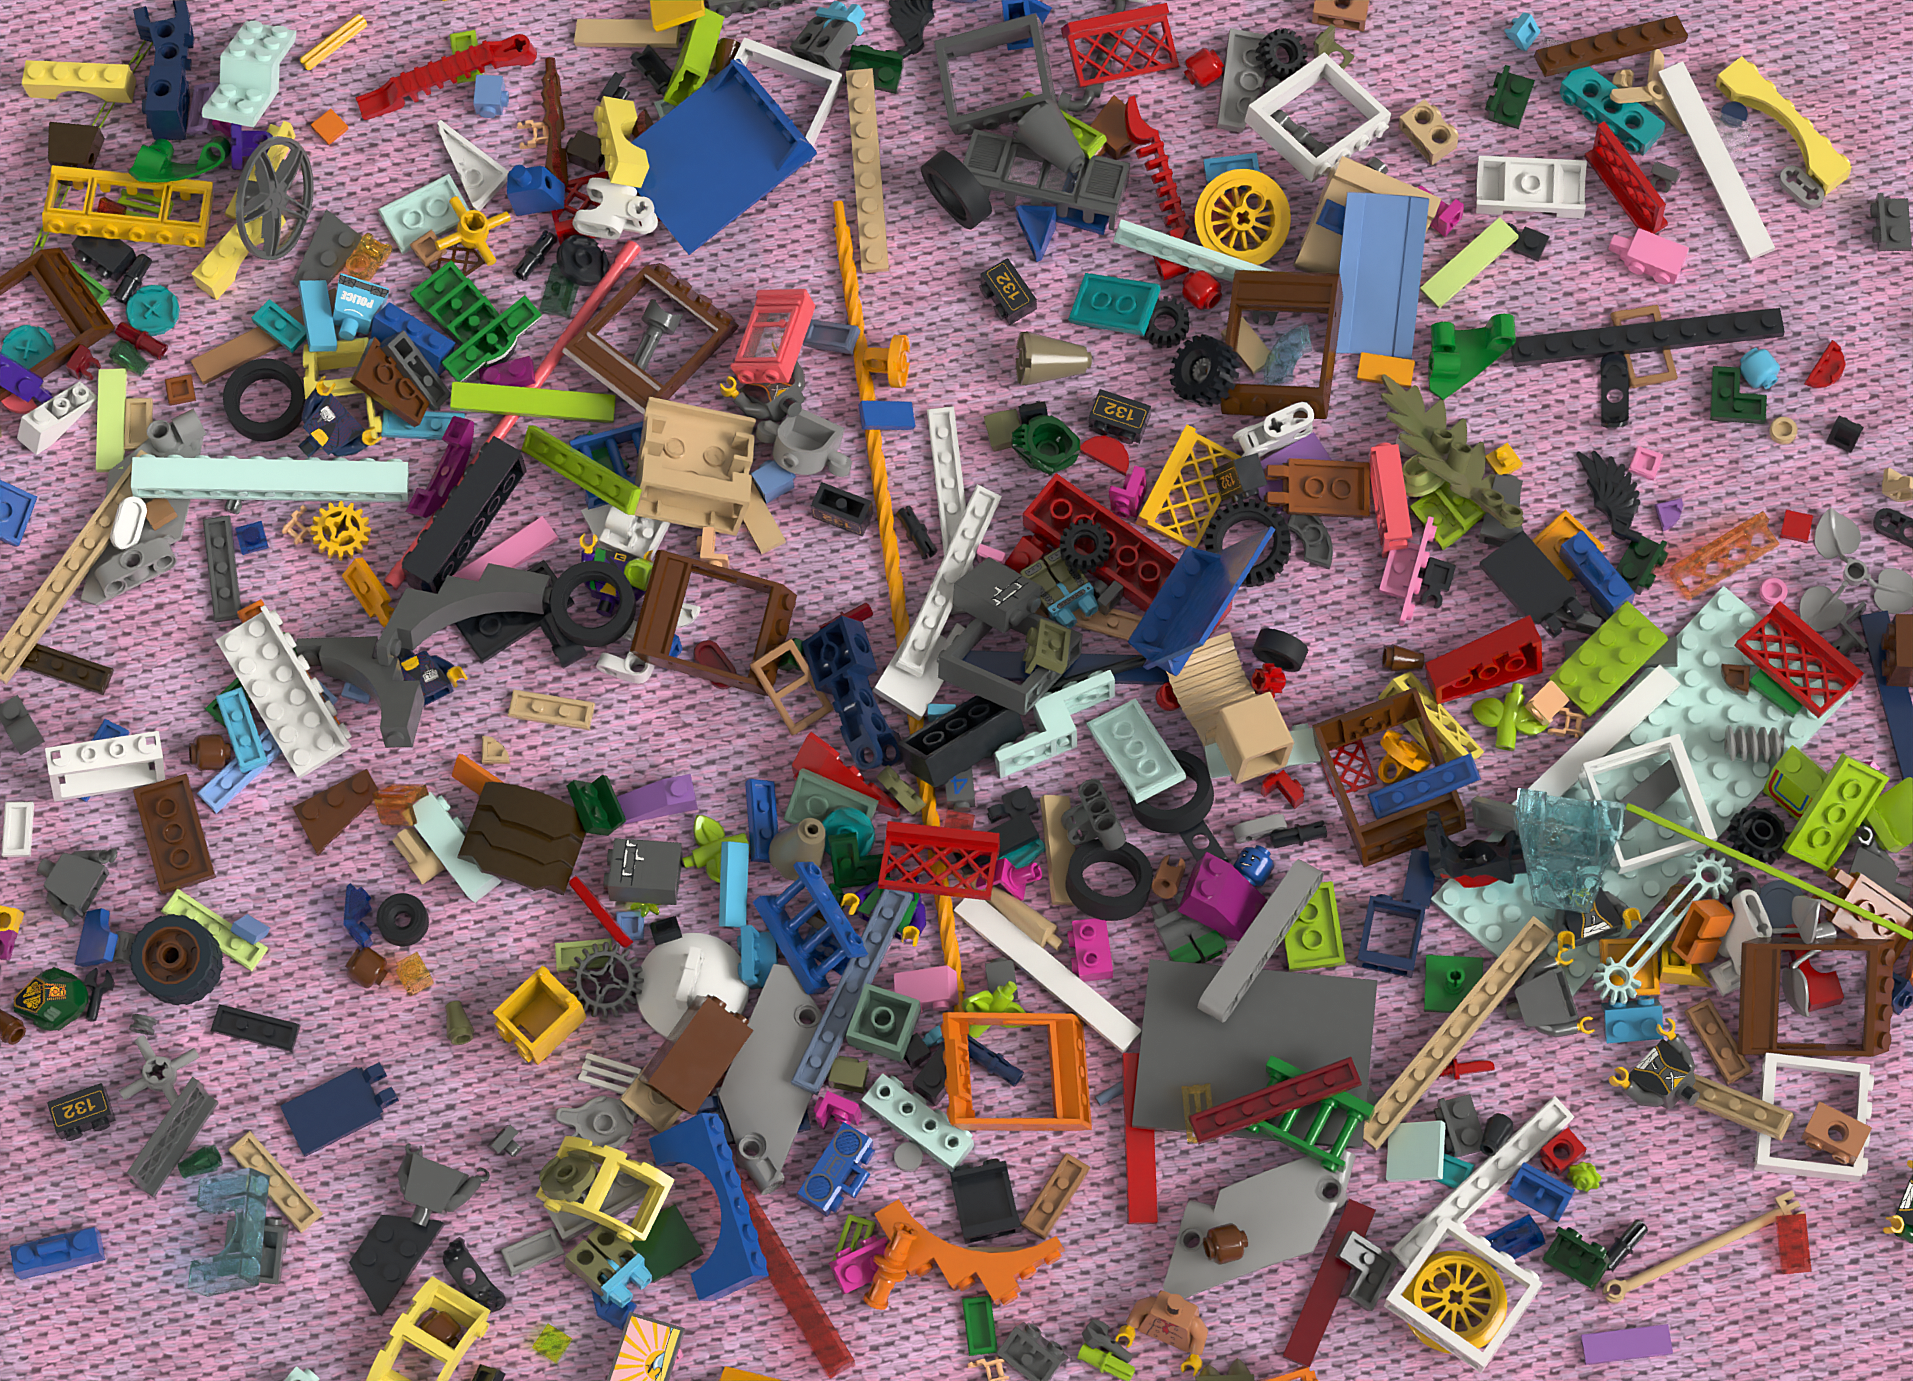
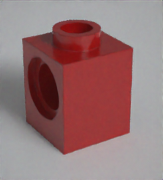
(1566, 1141)

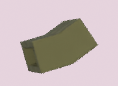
(1000, 428)

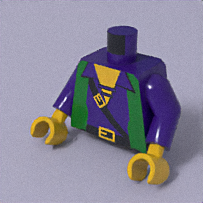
(599, 589)
(867, 899)

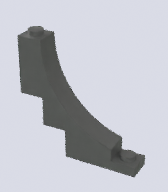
(1496, 535)
(425, 613)
(357, 663)

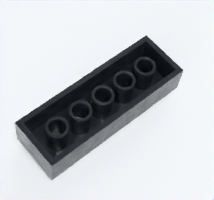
(464, 516)

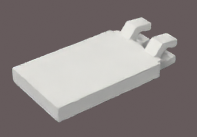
(909, 691)

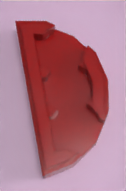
(1828, 368)
(1107, 452)

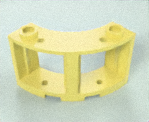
(346, 355)
(612, 1162)
(442, 1298)

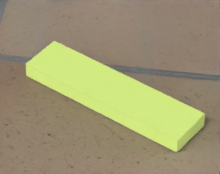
(1469, 263)
(110, 418)
(230, 944)

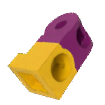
(9, 926)

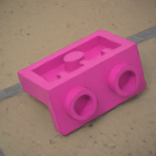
(1128, 501)
(835, 1105)
(857, 1267)

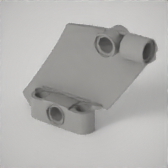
(123, 570)
(758, 1088)
(1277, 1210)

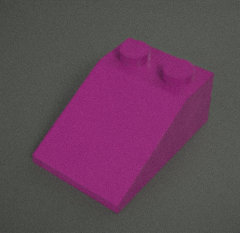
(1221, 897)

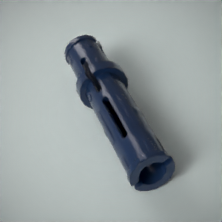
(994, 1062)

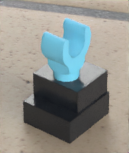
(918, 1048)

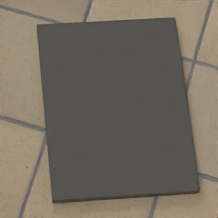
(1282, 1014)

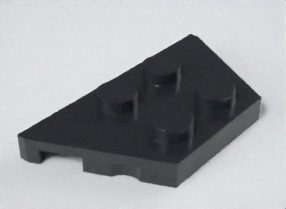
(390, 1256)

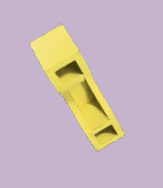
(106, 81)
(623, 160)
(222, 263)

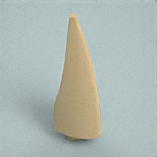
(1024, 917)

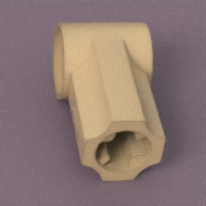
(420, 858)

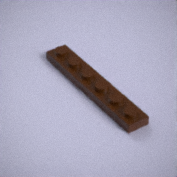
(1610, 46)

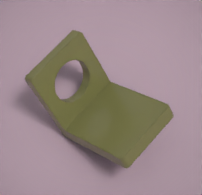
(1325, 43)

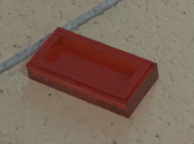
(1793, 1243)

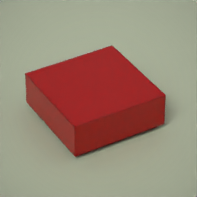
(1796, 526)

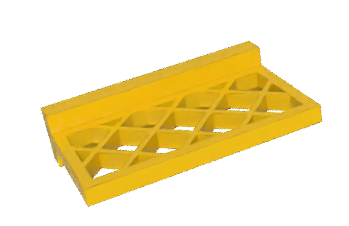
(1166, 482)

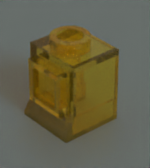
(413, 974)

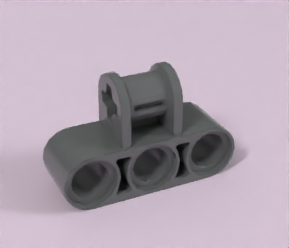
(1094, 818)

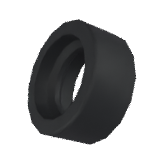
(1280, 649)

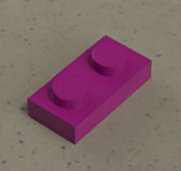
(511, 373)

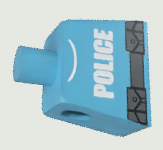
(357, 305)

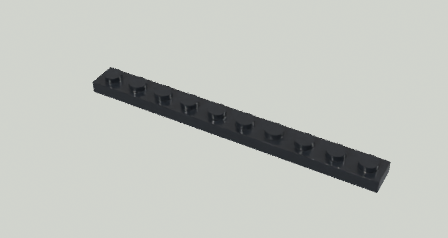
(1647, 337)

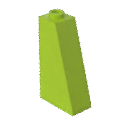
(694, 57)

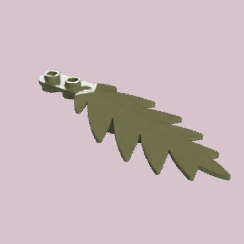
(1447, 451)

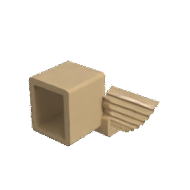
(1229, 712)

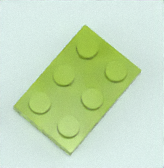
(1316, 934)

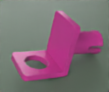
(1012, 878)

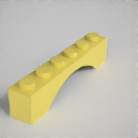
(1745, 85)

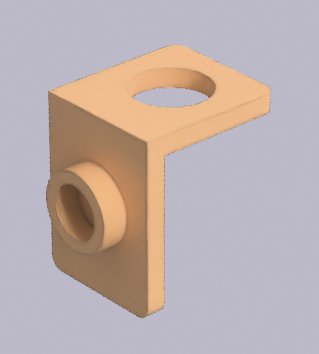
(1547, 703)

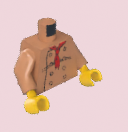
(1170, 1321)

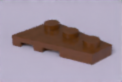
(385, 384)
(335, 808)

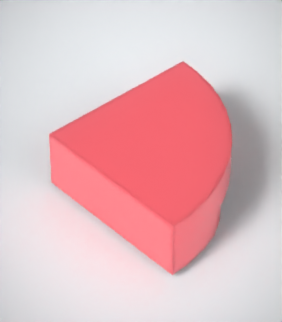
(18, 405)

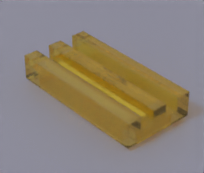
(1196, 1089)

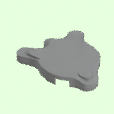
(601, 1121)

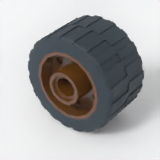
(178, 940)

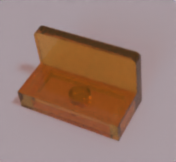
(396, 801)

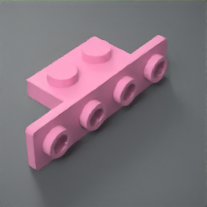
(1402, 571)

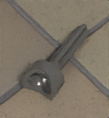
(658, 322)

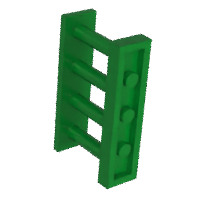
(1356, 1110)

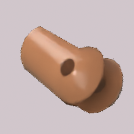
(1168, 878)

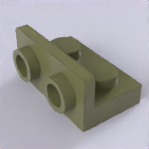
(1047, 647)

